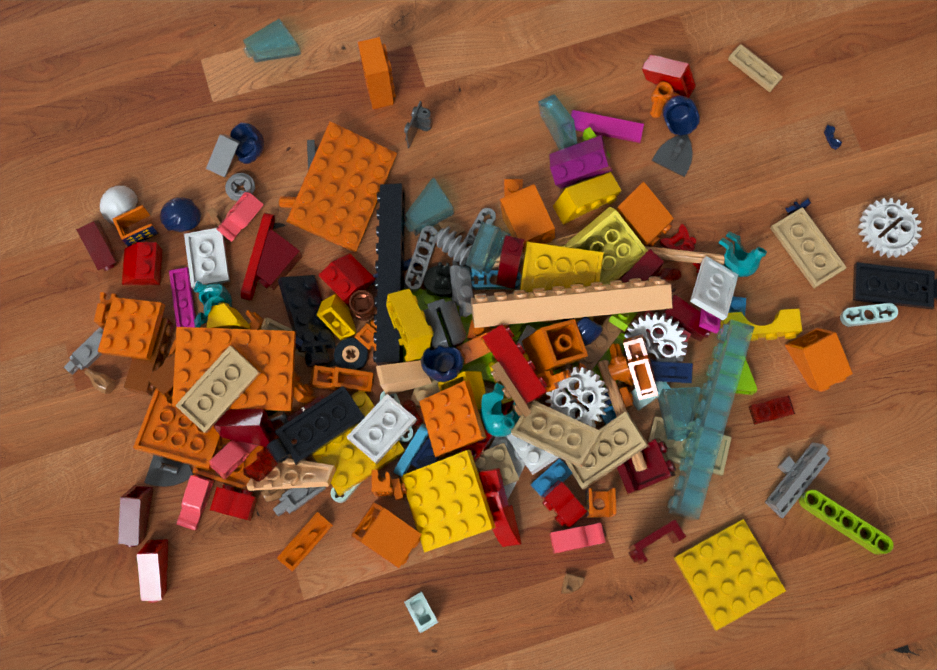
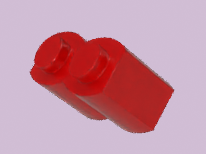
(233, 503)
(563, 504)

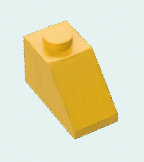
(226, 317)
(337, 317)

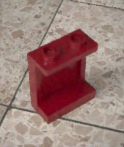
(658, 468)
(672, 530)

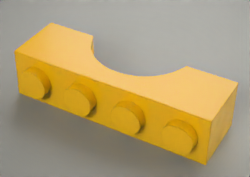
(785, 323)

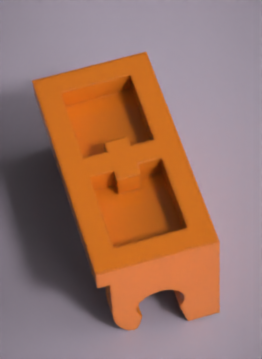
(382, 486)

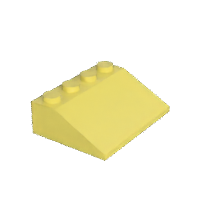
(613, 237)

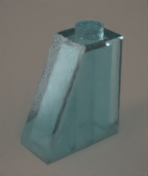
(271, 43)
(558, 122)
(428, 209)
(486, 248)
(678, 411)

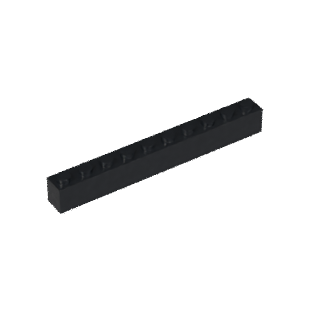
(390, 270)

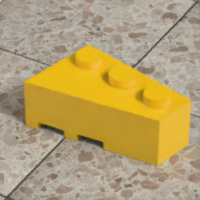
(586, 197)
(410, 323)

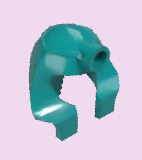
(740, 261)
(210, 296)
(493, 419)

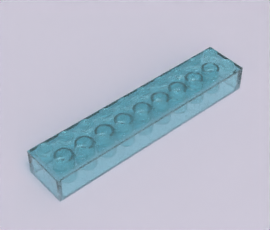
(710, 421)

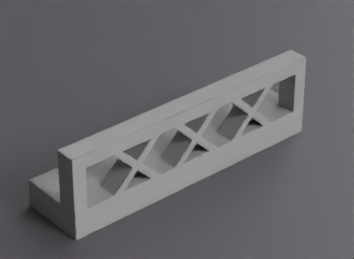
(798, 479)

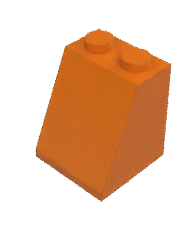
(645, 215)
(527, 216)
(555, 346)
(820, 358)
(386, 535)

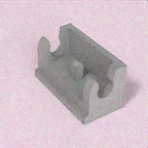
(222, 155)

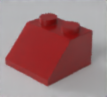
(142, 264)
(346, 277)

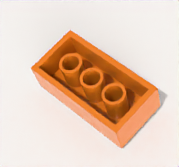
(377, 72)

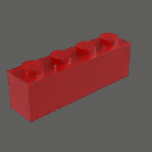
(514, 364)

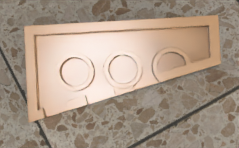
(288, 475)

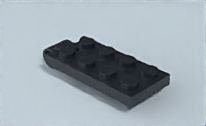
(894, 285)
(302, 304)
(315, 427)

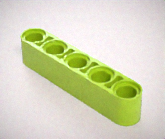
(855, 523)

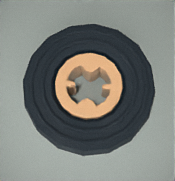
(344, 347)

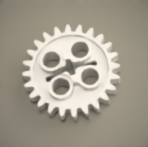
(902, 240)
(671, 336)
(588, 385)

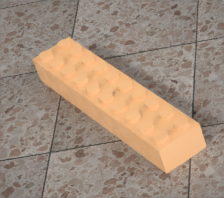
(571, 302)

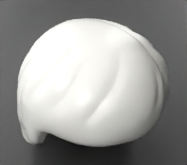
(117, 201)

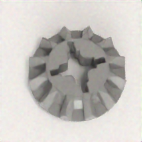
(239, 179)

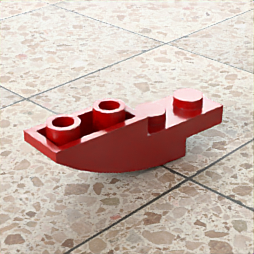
(502, 513)

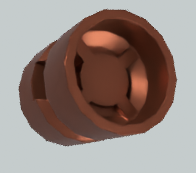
(362, 305)

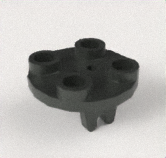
(438, 281)

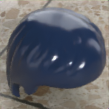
(681, 115)
(251, 142)
(180, 215)
(588, 329)
(442, 363)

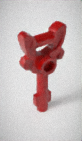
(688, 244)

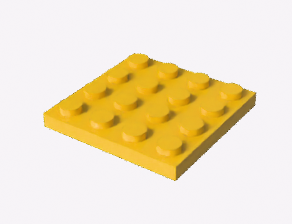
(559, 266)
(349, 461)
(448, 501)
(729, 574)

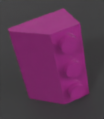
(579, 162)

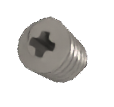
(452, 245)

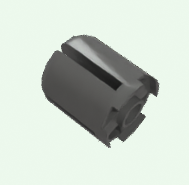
(451, 320)

